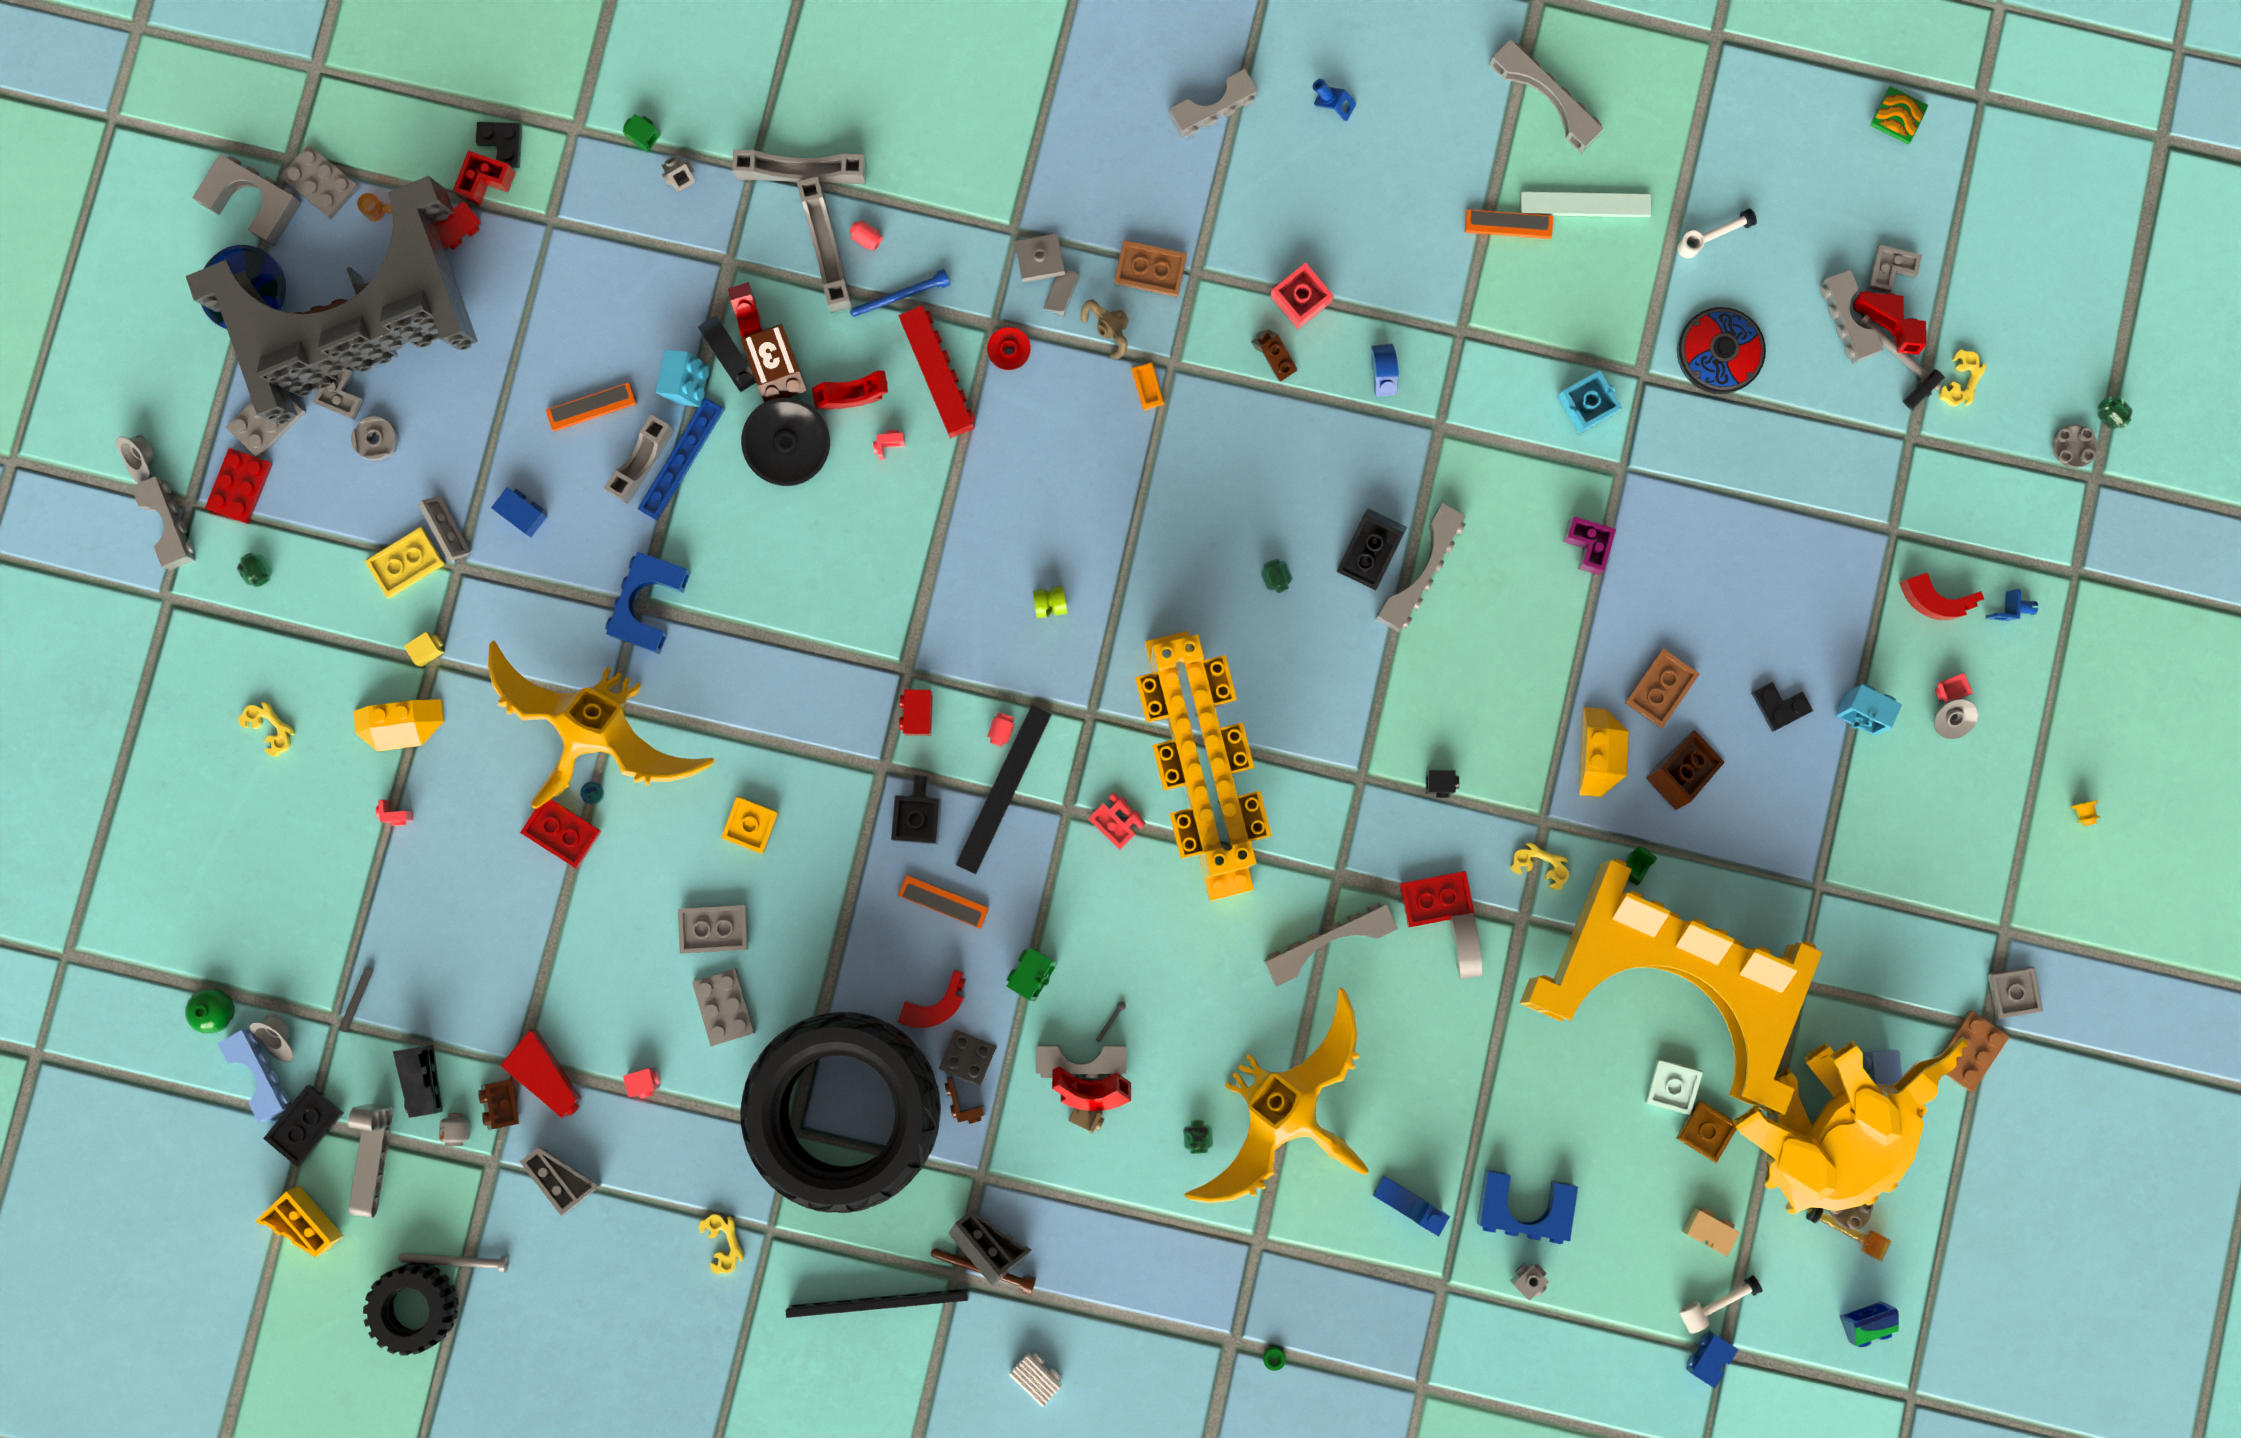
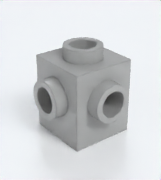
(678, 173)
(1535, 1286)

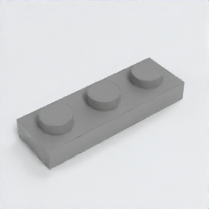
(444, 528)

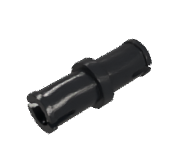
(1923, 389)

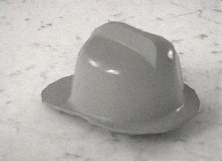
(136, 456)
(274, 1036)

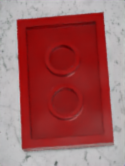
(238, 486)
(561, 832)
(1436, 899)

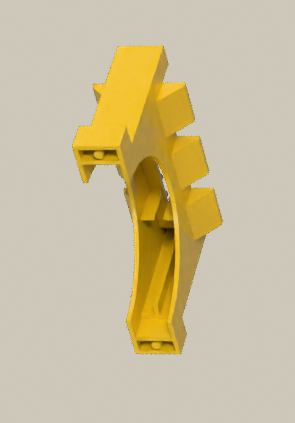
(1180, 764)
(1748, 986)

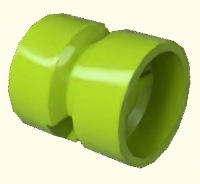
(1049, 602)

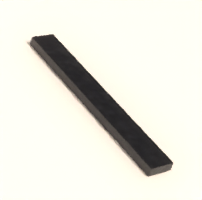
(1003, 789)
(874, 1303)

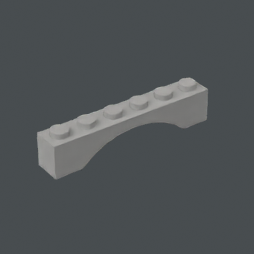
(1517, 66)
(769, 167)
(824, 244)
(1442, 530)
(1288, 964)

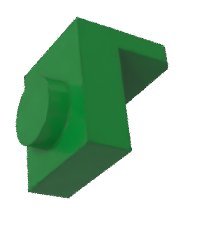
(1639, 861)

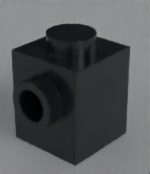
(1441, 782)

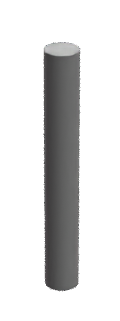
(356, 998)

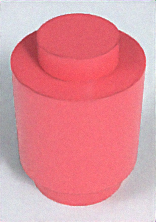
(865, 235)
(1000, 729)

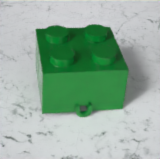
(1030, 974)

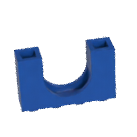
(643, 572)
(1553, 1224)

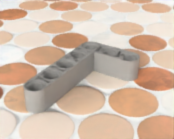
(371, 1157)

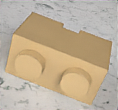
(1704, 1227)

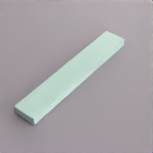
(1585, 204)

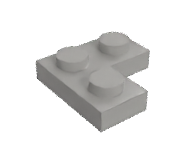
(1889, 262)
(337, 399)

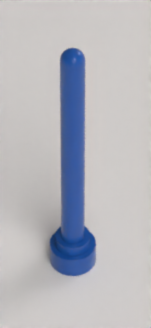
(940, 279)

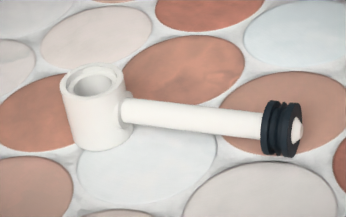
(1746, 219)
(1696, 1316)

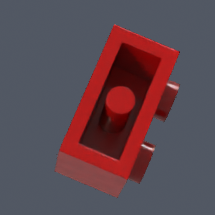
(458, 226)
(916, 712)

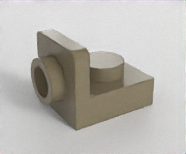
(1087, 1119)

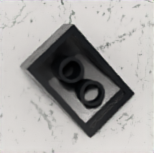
(1371, 549)

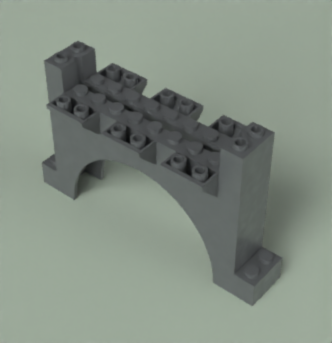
(406, 301)

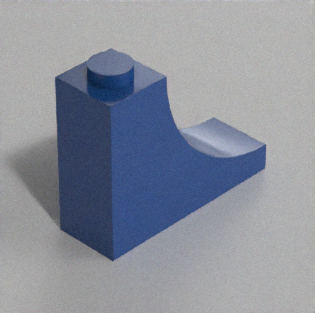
(1411, 1205)

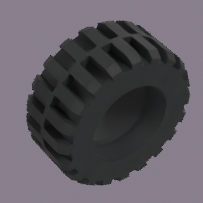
(381, 1309)

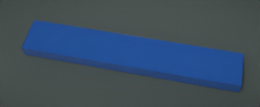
(681, 459)

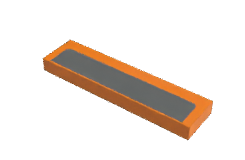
(1508, 224)
(591, 407)
(943, 901)

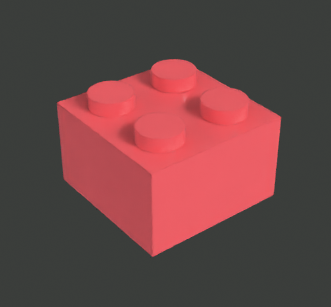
(1301, 296)

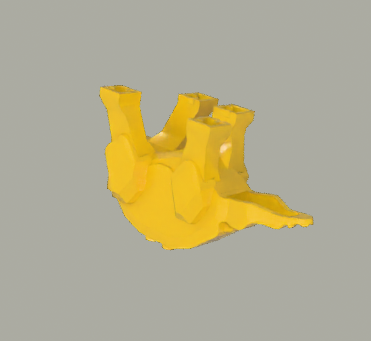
(1858, 1140)

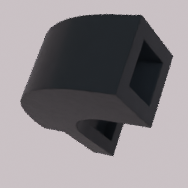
(727, 353)

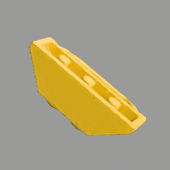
(398, 723)
(1602, 752)

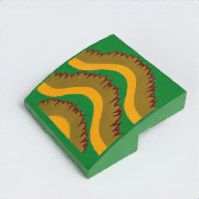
(1899, 115)

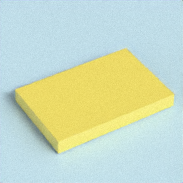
(404, 562)

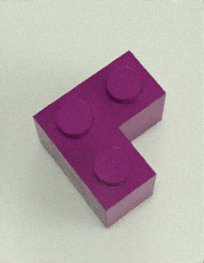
(1595, 541)

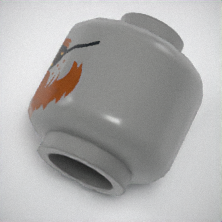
(454, 1130)

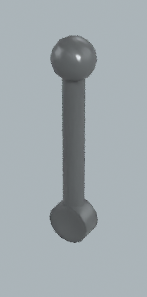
(1120, 1006)

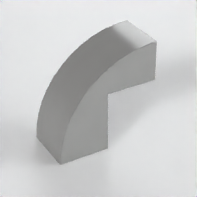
(1467, 946)

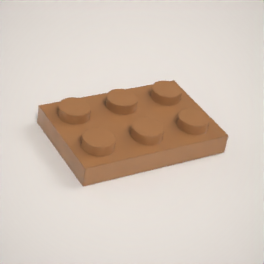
(1150, 268)
(1662, 688)
(1983, 1047)

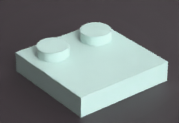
(1674, 1086)

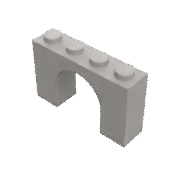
(228, 176)

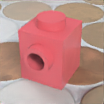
(642, 1082)

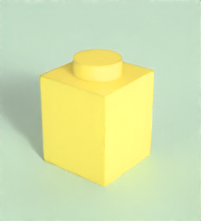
(424, 648)

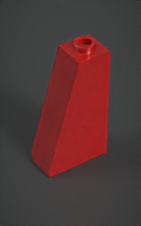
(542, 1075)

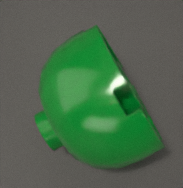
(209, 1011)

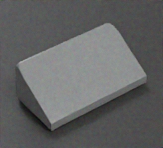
(1062, 292)

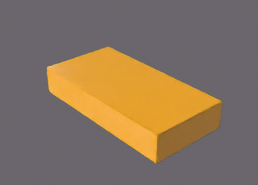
(1147, 386)

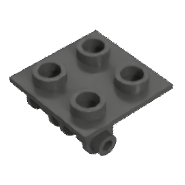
(967, 1057)

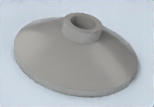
(1961, 723)

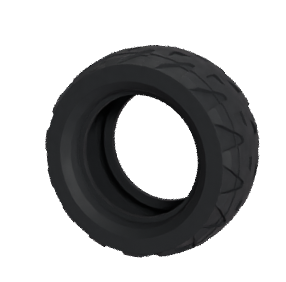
(768, 1127)

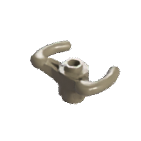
(1108, 325)

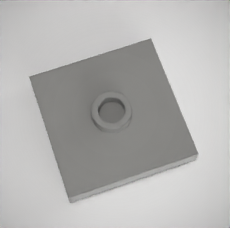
(1039, 257)
(2015, 992)

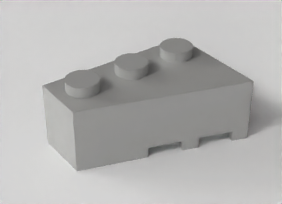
(558, 1180)

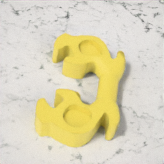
(1955, 396)
(281, 741)
(1558, 874)
(726, 1262)

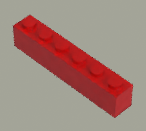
(936, 371)

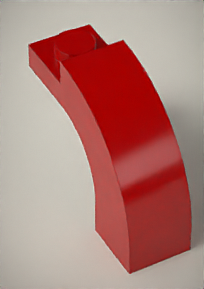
(851, 393)
(1928, 602)
(928, 1016)
(1091, 1095)

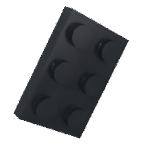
(303, 1125)

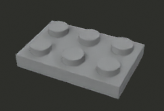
(319, 181)
(258, 432)
(713, 929)
(723, 1007)

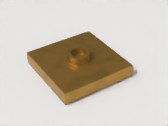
(1707, 1131)

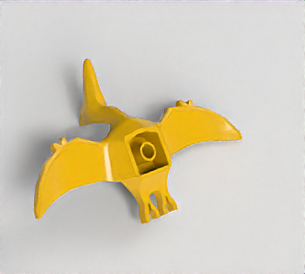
(587, 724)
(1285, 1108)

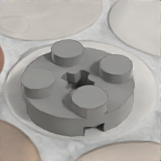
(385, 445)

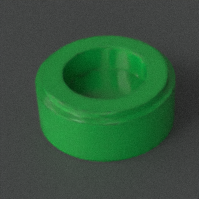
(1274, 1358)

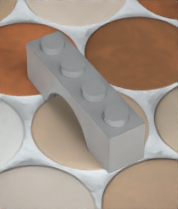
(1190, 117)
(1858, 341)
(650, 444)
(173, 547)
(1109, 1061)

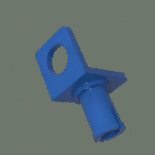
(1333, 98)
(2014, 607)

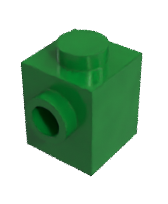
(641, 132)

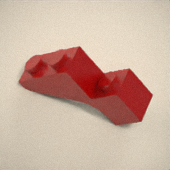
(745, 309)
(1889, 313)

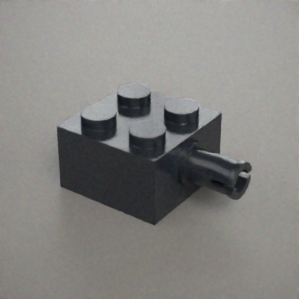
(916, 816)

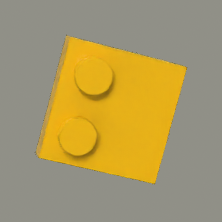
(750, 824)

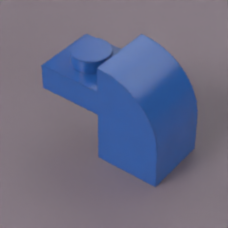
(1385, 369)

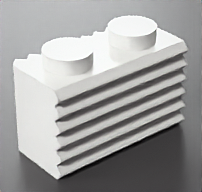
(1036, 1378)

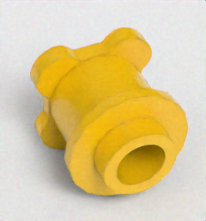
(2086, 813)

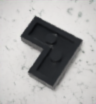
(504, 136)
(1780, 712)

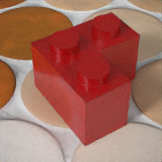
(478, 174)

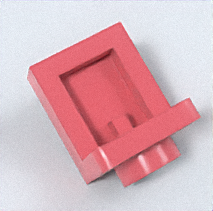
(890, 439)
(1953, 688)
(396, 818)

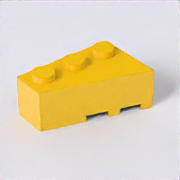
(301, 1222)

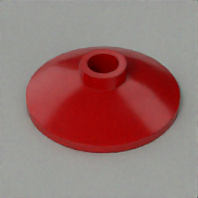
(1008, 338)

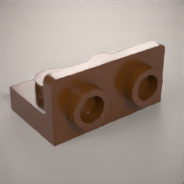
(498, 1104)

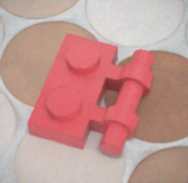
(1112, 826)

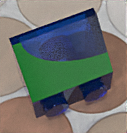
(1870, 1323)

